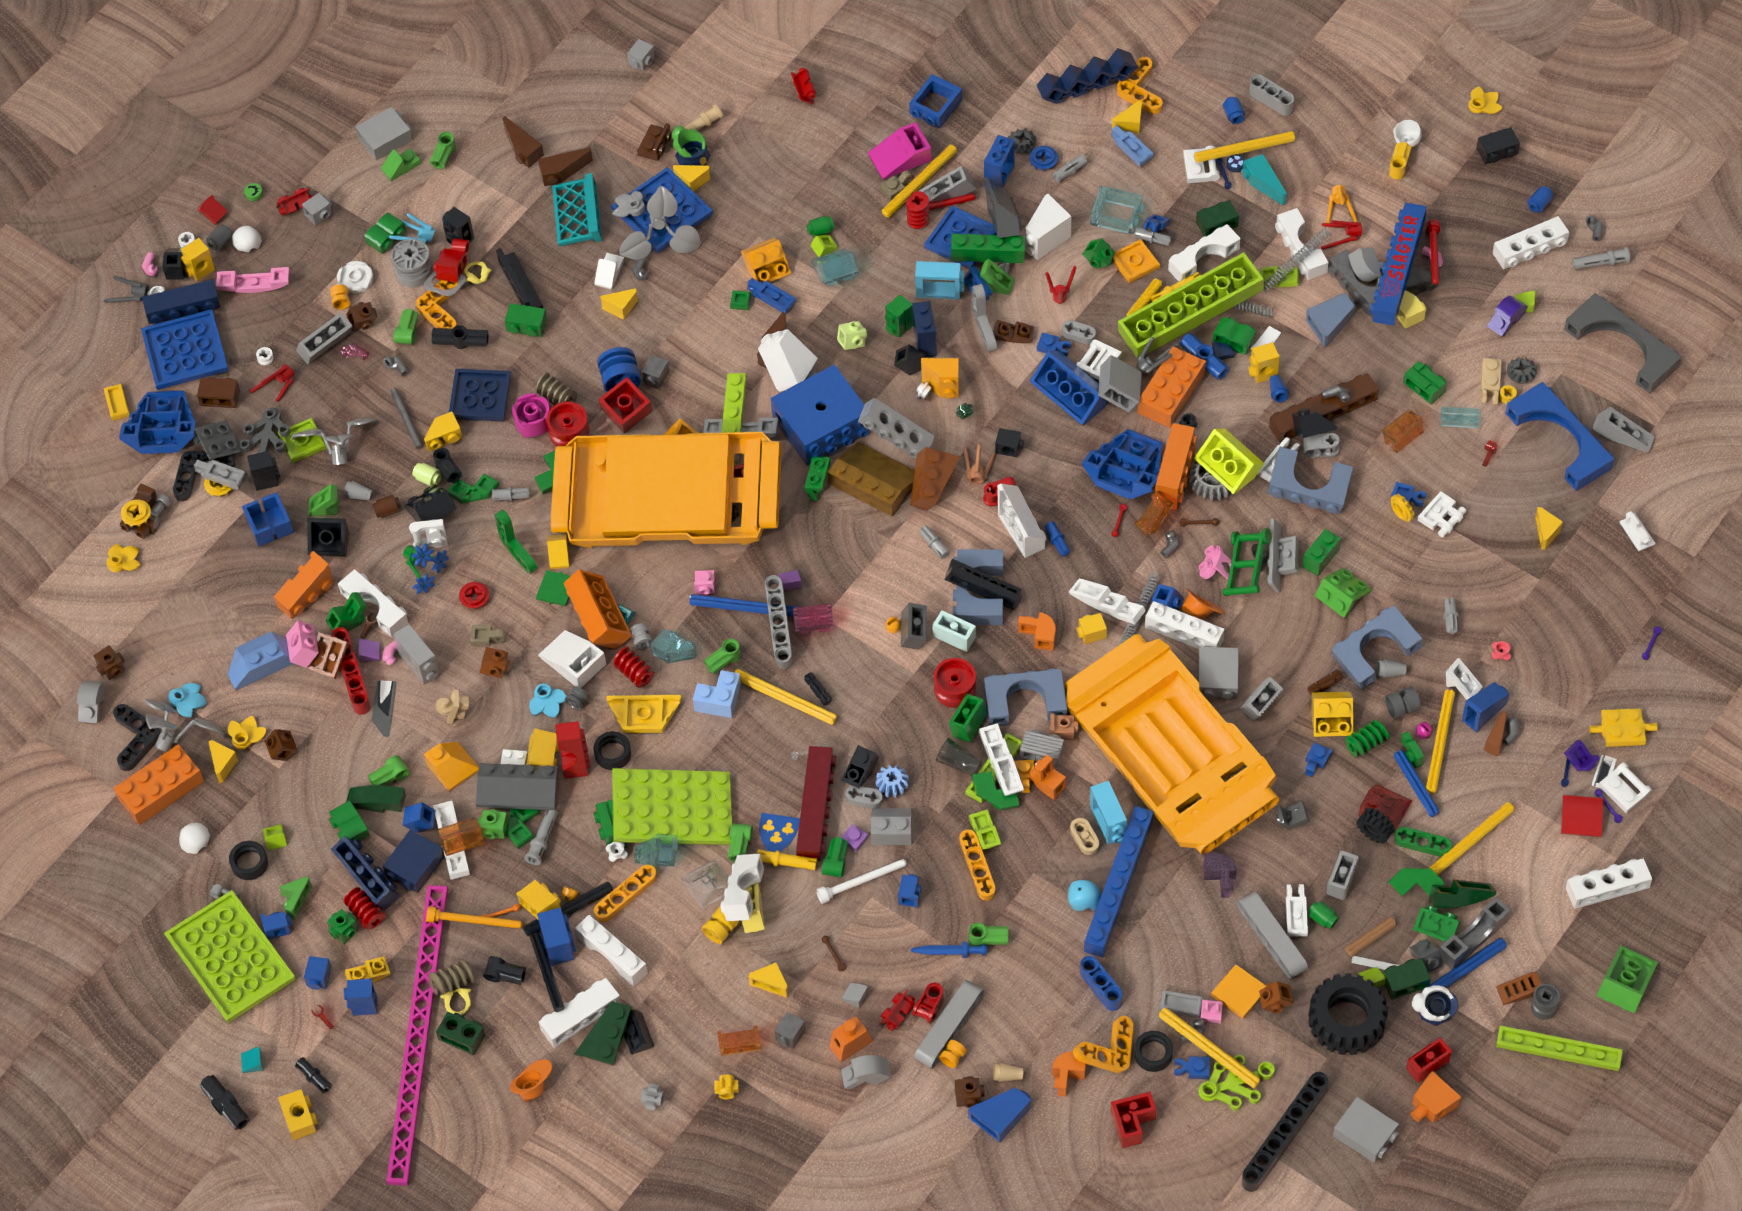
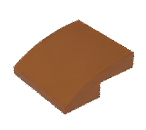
(330, 655)

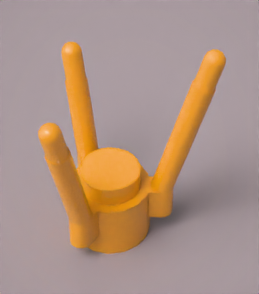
(1339, 197)

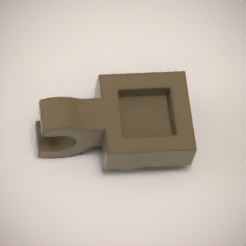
(894, 186)
(483, 635)

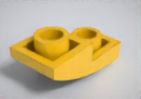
(373, 968)

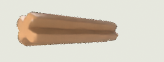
(1370, 936)

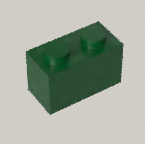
(1217, 216)
(1406, 978)

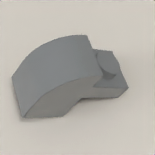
(1365, 264)
(89, 698)
(867, 1069)

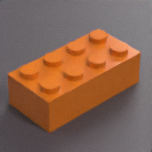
(1171, 387)
(1176, 463)
(597, 609)
(158, 784)

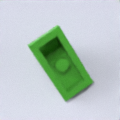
(400, 164)
(996, 278)
(324, 502)
(296, 893)

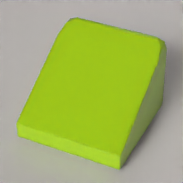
(823, 245)
(1527, 298)
(274, 837)
(1374, 975)

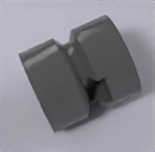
(1401, 703)
(1545, 1001)

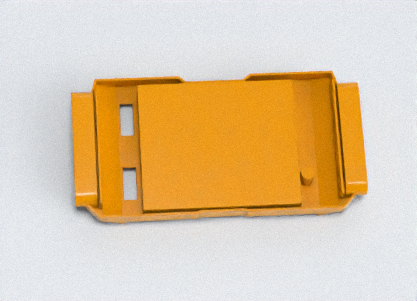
(665, 488)
(1166, 738)

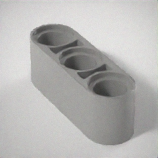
(1271, 95)

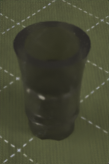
(958, 758)

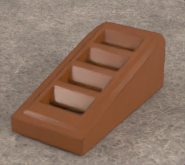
(1494, 740)
(1518, 982)

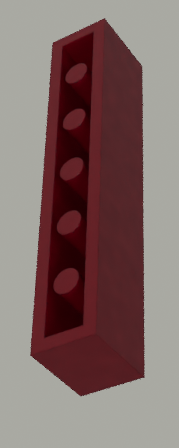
(815, 802)

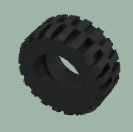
(1342, 1037)

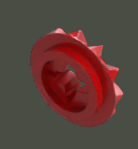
(466, 592)

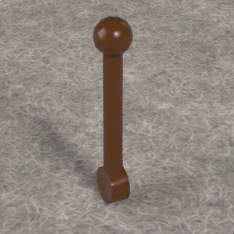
(1183, 522)
(841, 966)

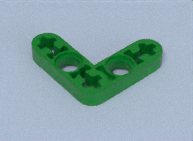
(507, 537)

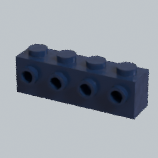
(181, 301)
(365, 872)

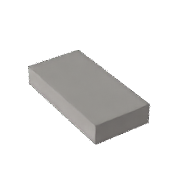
(1181, 1003)

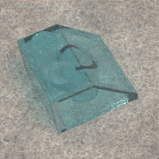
(835, 267)

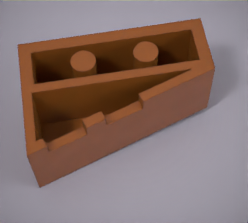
(930, 476)

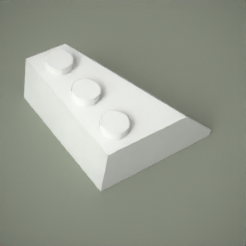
(1019, 520)

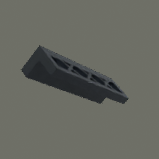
(518, 279)
(982, 584)

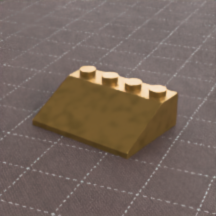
(872, 478)

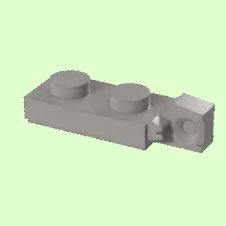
(221, 473)

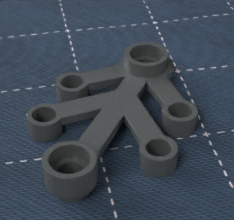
(270, 417)

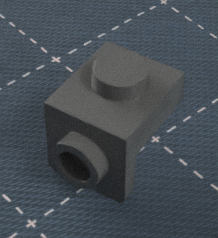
(1292, 816)
(1429, 954)

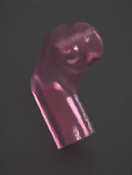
(354, 350)

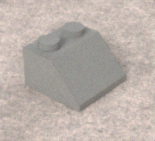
(891, 826)

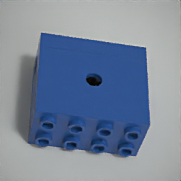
(819, 414)

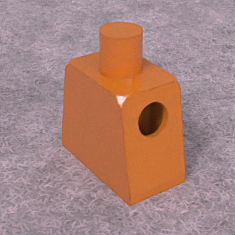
(851, 1037)
(1434, 1099)

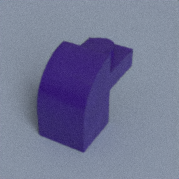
(1507, 312)

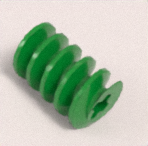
(1366, 737)

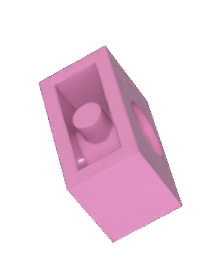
(302, 644)

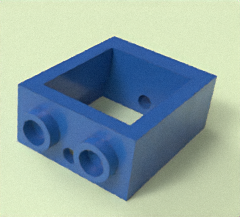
(943, 88)
(1000, 160)

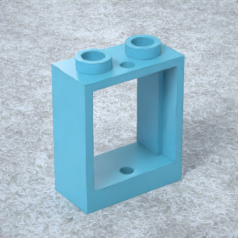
(939, 271)
(1108, 812)

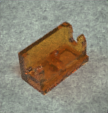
(1403, 430)
(1154, 514)
(460, 836)
(739, 1041)

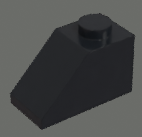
(1310, 423)

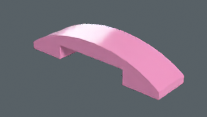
(253, 282)

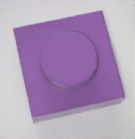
(855, 837)

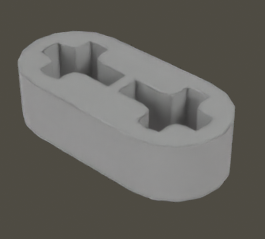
(1078, 332)
(864, 797)

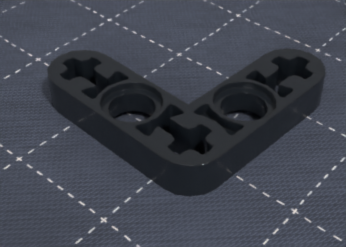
(185, 467)
(141, 736)

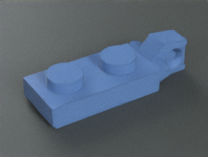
(1131, 146)

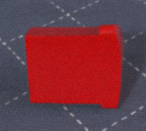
(212, 209)

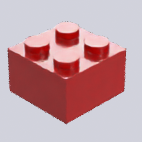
(625, 405)

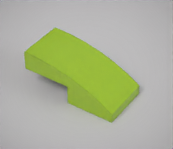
(1290, 280)
(984, 829)

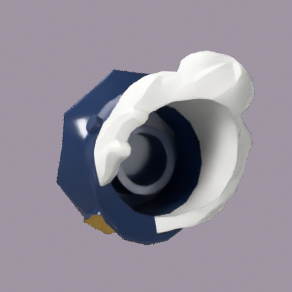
(1435, 1004)

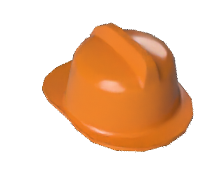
(1199, 607)
(531, 1081)

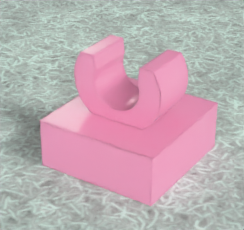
(1211, 1011)

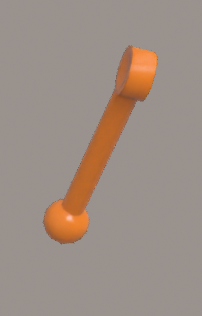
(516, 907)

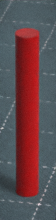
(951, 201)

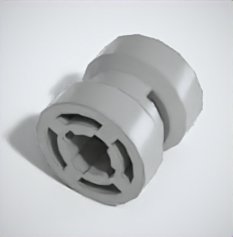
(641, 638)

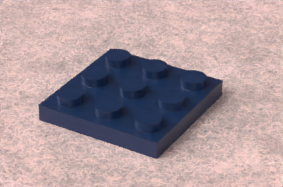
(480, 394)

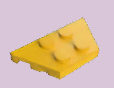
(643, 712)

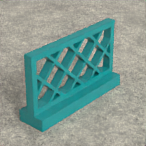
(592, 211)

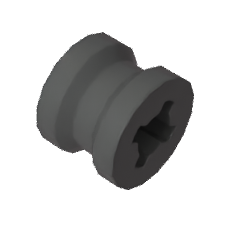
(576, 698)

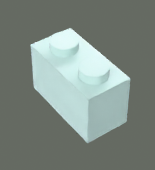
(954, 631)

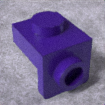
(1581, 757)

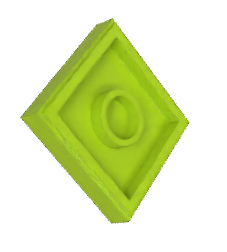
(303, 445)

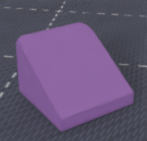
(790, 580)
(369, 650)

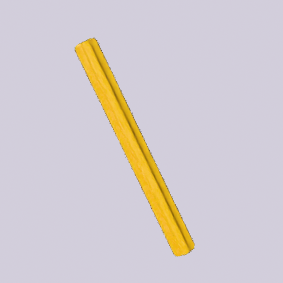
(1245, 146)
(919, 180)
(787, 697)
(1440, 741)
(1472, 838)
(1209, 1047)

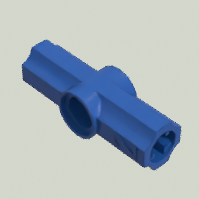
(1213, 364)

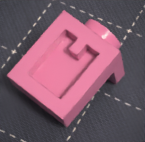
(704, 582)

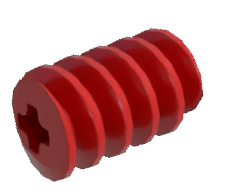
(918, 210)
(632, 667)
(363, 908)

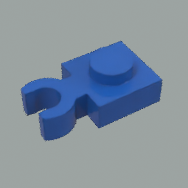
(1156, 223)
(1052, 343)
(1409, 494)
(1196, 1067)

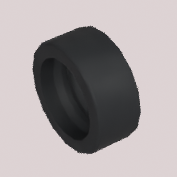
(612, 737)
(256, 871)
(1153, 1036)

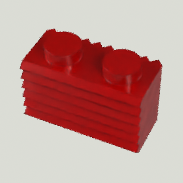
(1429, 1059)

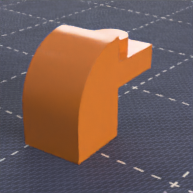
(1042, 628)
(1047, 779)
(1067, 1067)

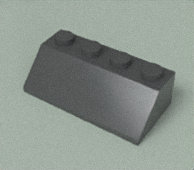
(1002, 210)
(517, 786)

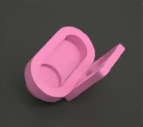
(1213, 562)

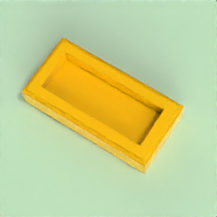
(116, 402)

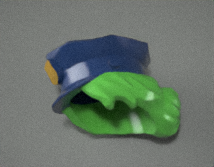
(690, 147)

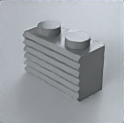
(1261, 699)
(1038, 745)
(1342, 875)

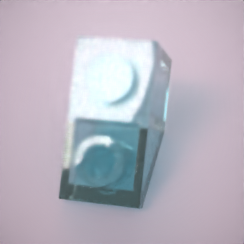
(672, 648)
(657, 851)

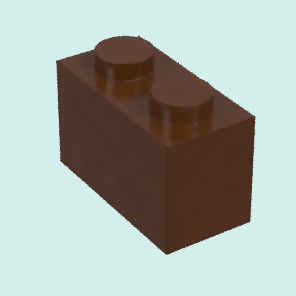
(218, 392)

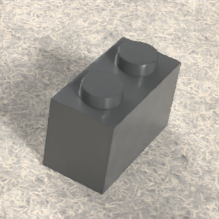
(913, 626)

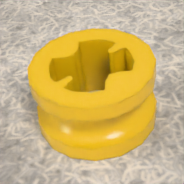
(1507, 389)

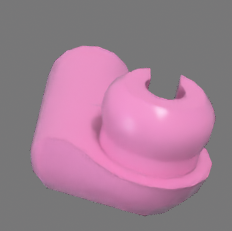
(148, 265)

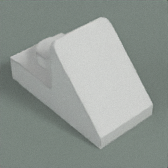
(608, 270)
(1463, 679)

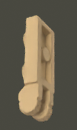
(1490, 379)

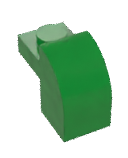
(347, 616)

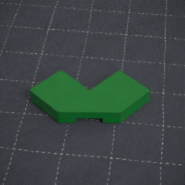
(545, 480)
(481, 490)
(986, 789)
(517, 830)
(1408, 877)

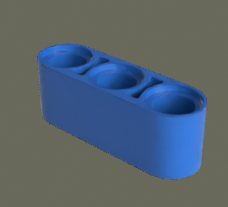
(1098, 974)

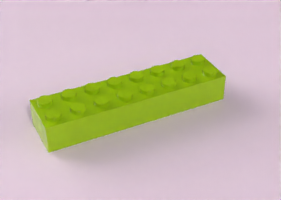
(1191, 304)

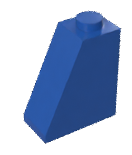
(1484, 706)
(1000, 1113)

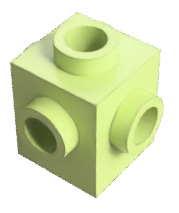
(851, 335)

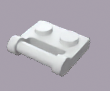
(1195, 171)
(1105, 351)
(434, 531)
(1620, 791)

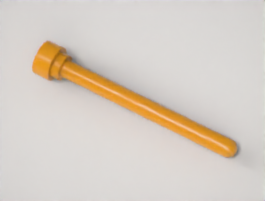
(435, 914)

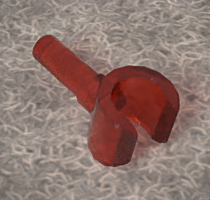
(1491, 447)
(321, 1015)

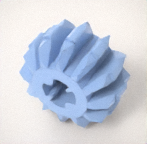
(898, 777)

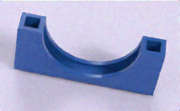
(1542, 404)

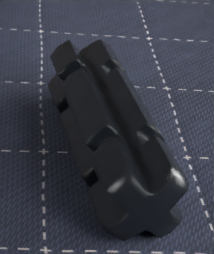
(817, 688)

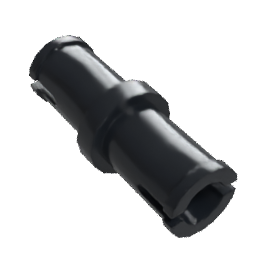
(313, 1075)

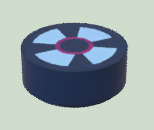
(1235, 163)

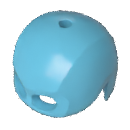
(1086, 898)

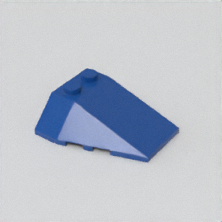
(160, 423)
(1126, 464)

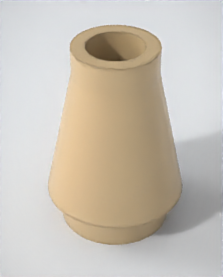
(1005, 1072)

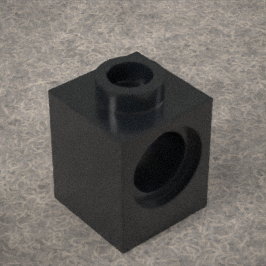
(1008, 442)

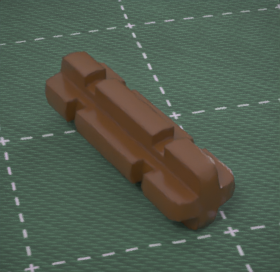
(1325, 682)

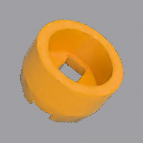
(893, 627)
(569, 892)

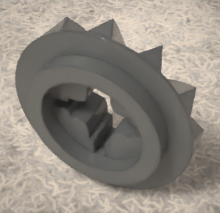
(1027, 144)
(1517, 375)

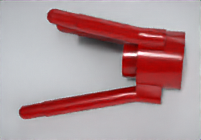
(1353, 229)
(1059, 291)
(284, 374)

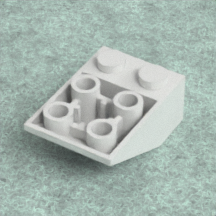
(574, 658)

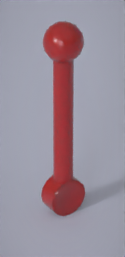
(1122, 508)

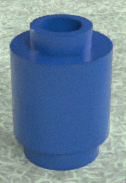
(1234, 110)
(1540, 199)

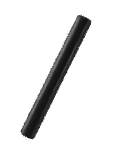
(574, 905)
(547, 972)

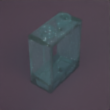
(1117, 197)

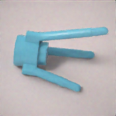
(425, 231)

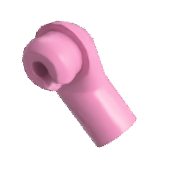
(1426, 251)
(389, 652)

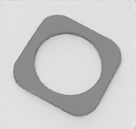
(450, 292)

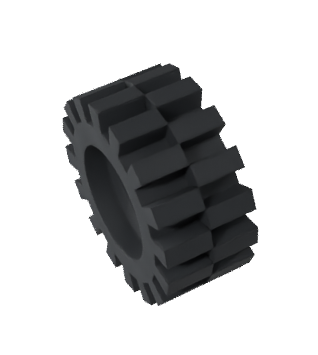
(1375, 825)

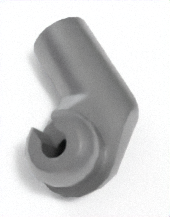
(1337, 391)
(1514, 731)

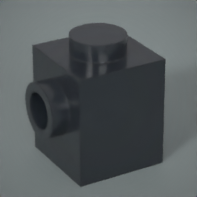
(908, 359)

